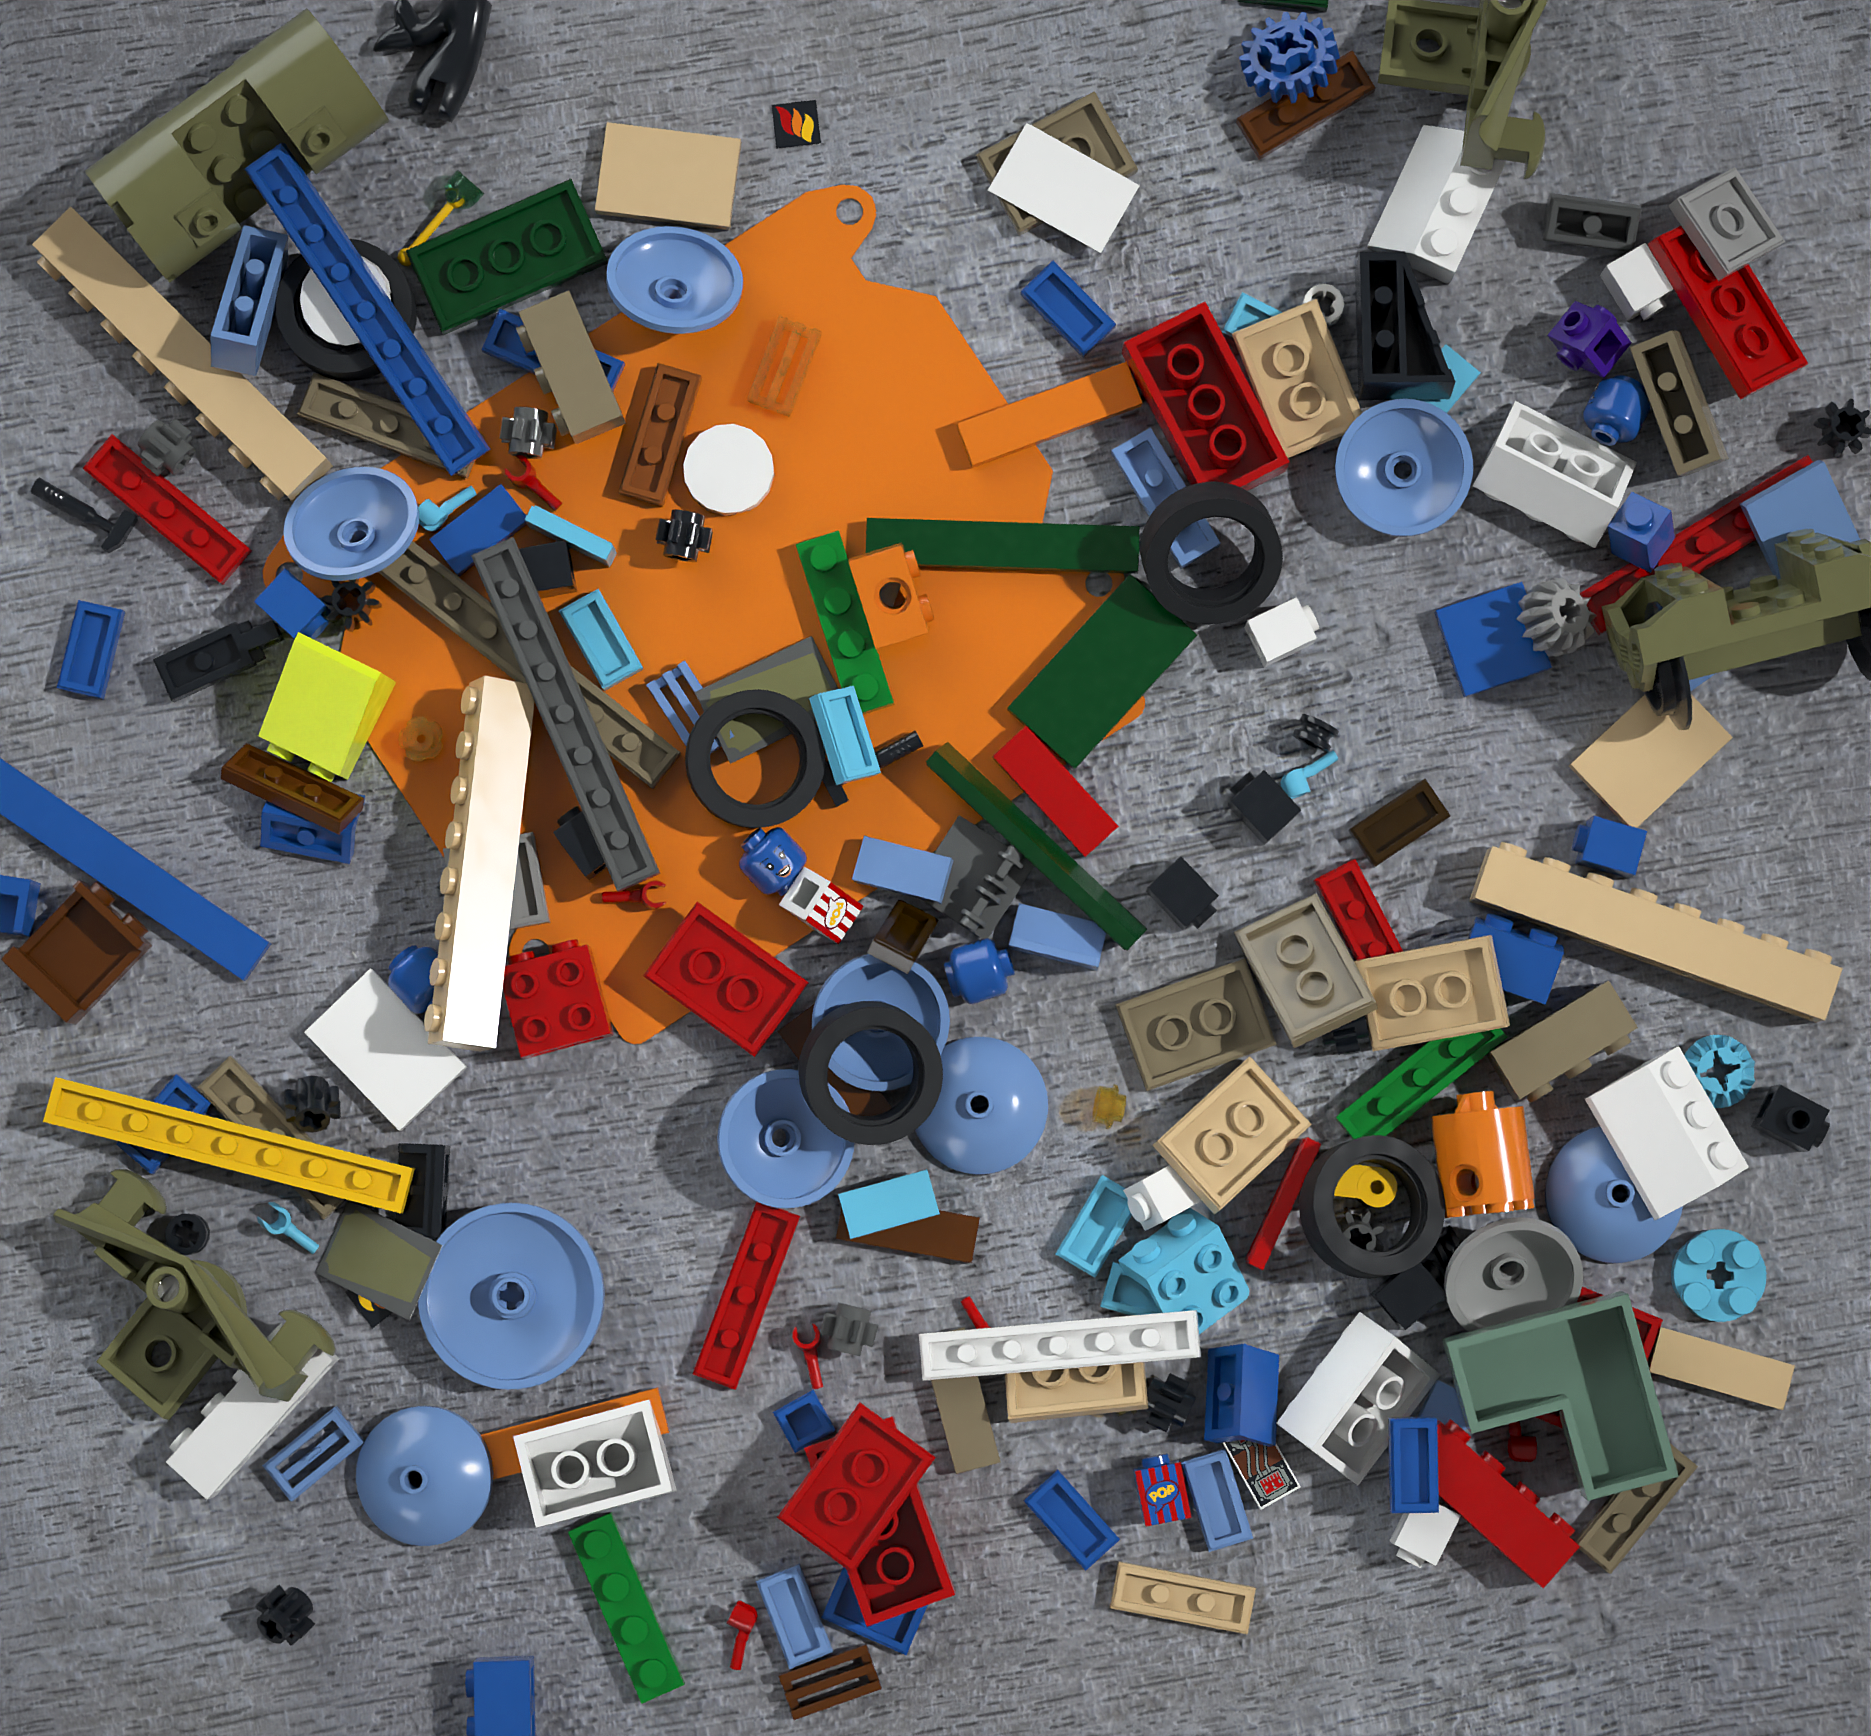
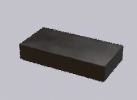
(1399, 823)
(903, 936)

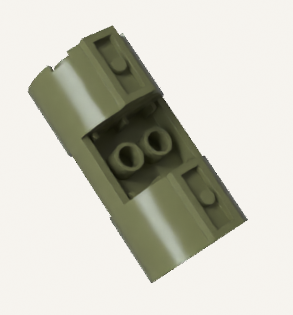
(184, 175)

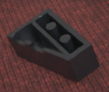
(1394, 334)

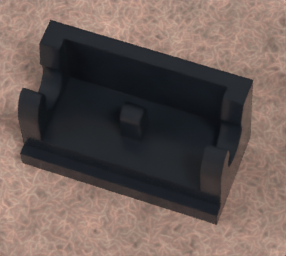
(428, 1193)

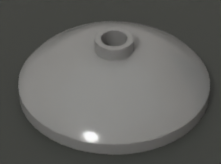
(1541, 1277)

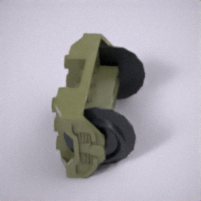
(1689, 627)

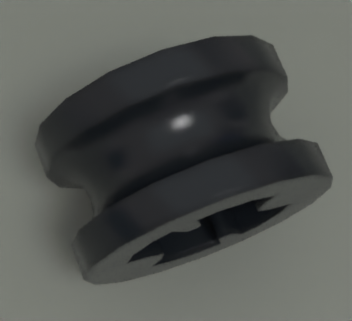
(1315, 733)
(199, 1225)
(1446, 1246)

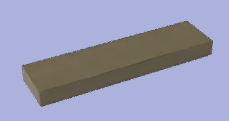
(368, 419)
(249, 1104)

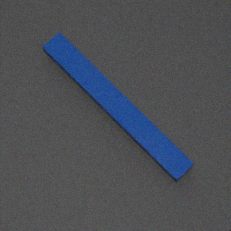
(367, 308)
(129, 873)

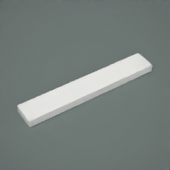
(1060, 1345)

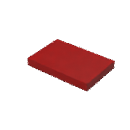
(726, 979)
(856, 1487)

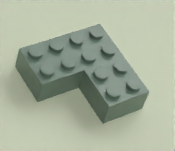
(1587, 1368)

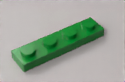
(844, 620)
(1415, 1083)
(626, 1607)

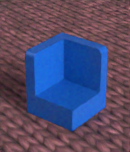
(18, 905)

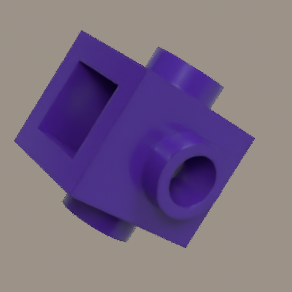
(1589, 339)

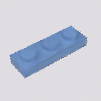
(1153, 480)

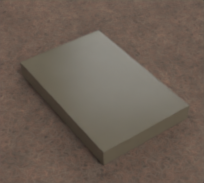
(1079, 125)
(1305, 970)
(1195, 1024)

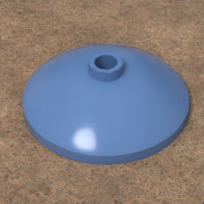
(674, 280)
(1408, 434)
(351, 523)
(875, 1056)
(1014, 1115)
(788, 1174)
(1583, 1205)
(453, 1471)

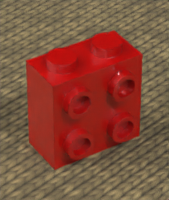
(555, 999)

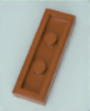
(660, 434)

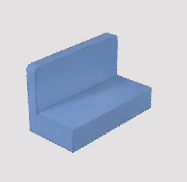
(1057, 937)

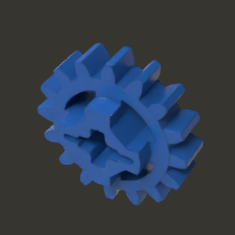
(1289, 57)

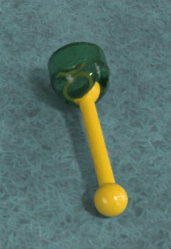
(459, 195)

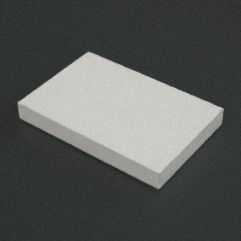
(385, 1050)

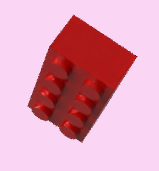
(1204, 402)
(904, 1563)

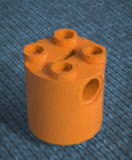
(1483, 1157)

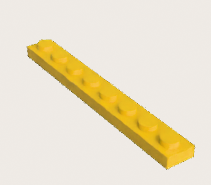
(228, 1145)

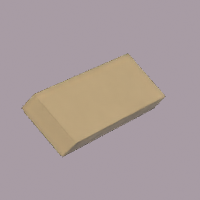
(1721, 1368)
(1182, 1597)

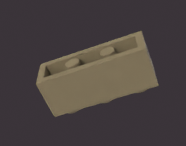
(569, 368)
(1679, 403)
(1562, 1043)

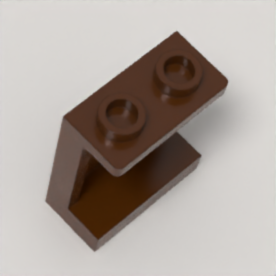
(79, 952)

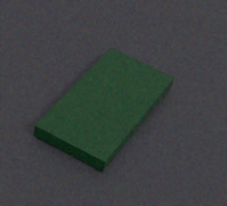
(507, 256)
(1102, 672)

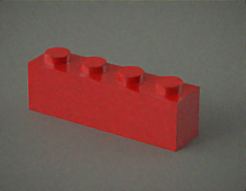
(1498, 1510)

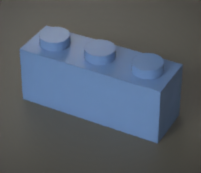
(249, 301)

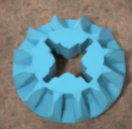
(1730, 1052)

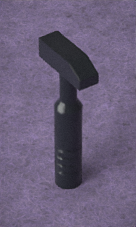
(83, 512)
(884, 755)

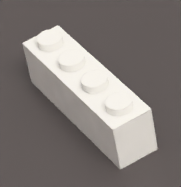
(236, 1428)

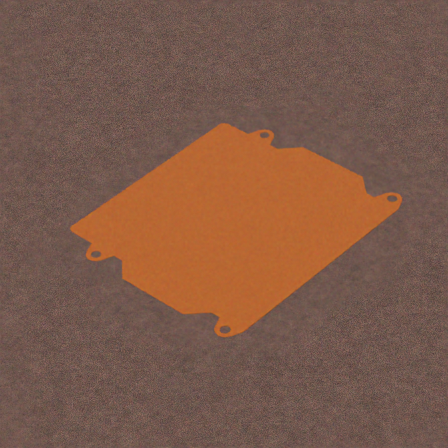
(861, 443)

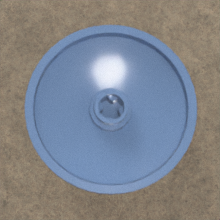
(512, 1296)

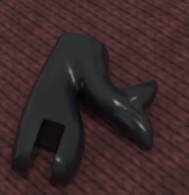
(453, 61)

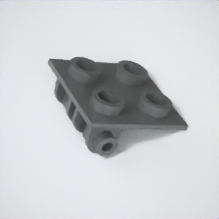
(981, 879)

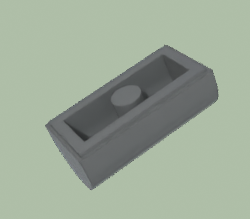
(1591, 222)

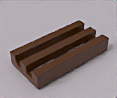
(792, 1695)

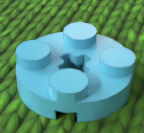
(1739, 1257)

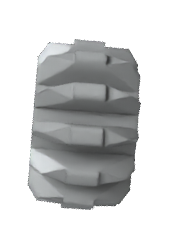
(1556, 617)

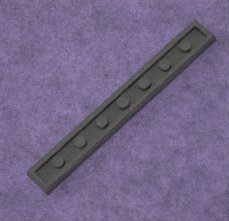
(565, 714)

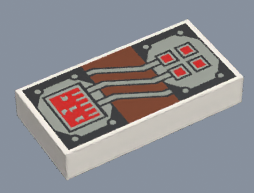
(1262, 1470)

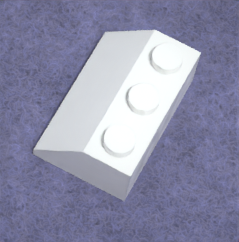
(1435, 204)
(1555, 475)
(1666, 1133)
(1353, 1394)
(594, 1464)

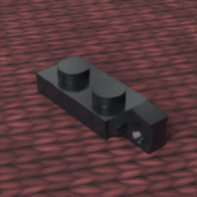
(215, 657)

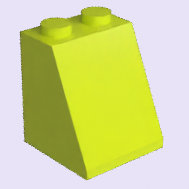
(324, 708)

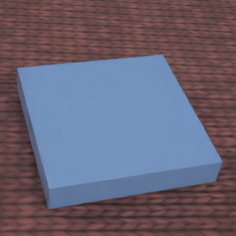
(1797, 503)

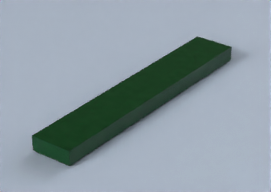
(1010, 544)
(1036, 846)

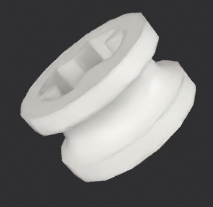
(1334, 294)

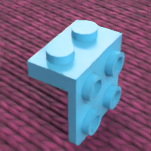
(1188, 1269)

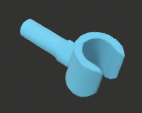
(433, 517)
(1296, 783)
(284, 1226)

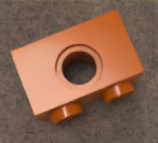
(890, 623)

